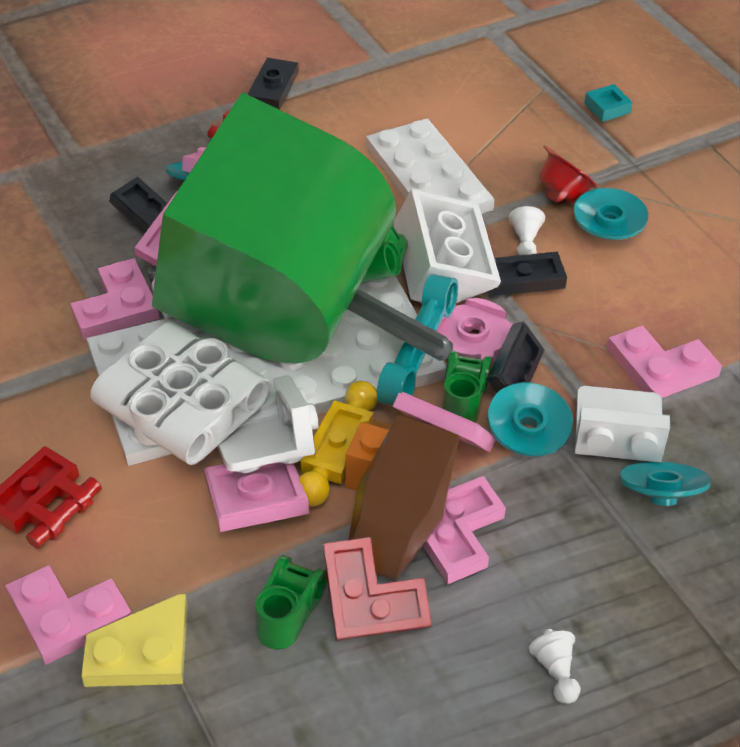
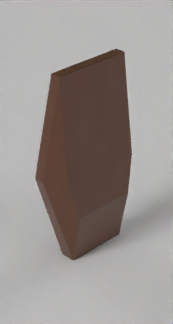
(404, 493)

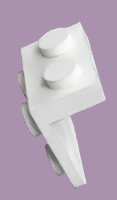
(620, 424)
(277, 439)

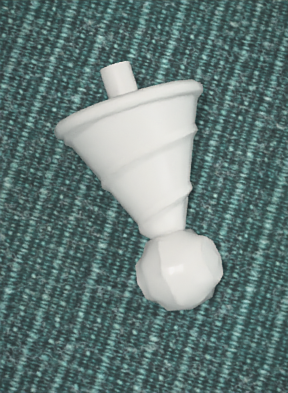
(526, 222)
(555, 654)

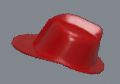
(563, 179)

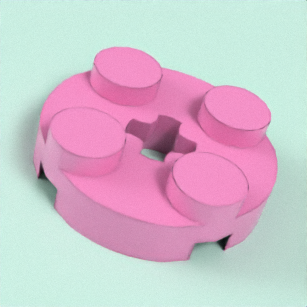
(479, 315)

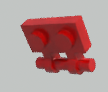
(35, 487)

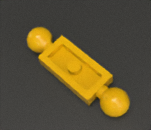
(334, 439)

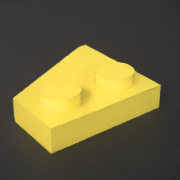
(139, 648)

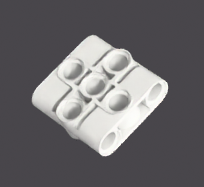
(180, 392)

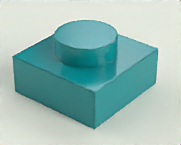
(608, 102)

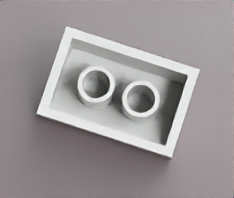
(445, 240)

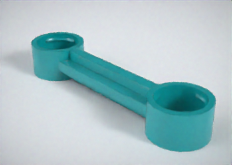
(438, 301)

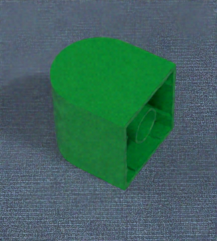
(271, 234)

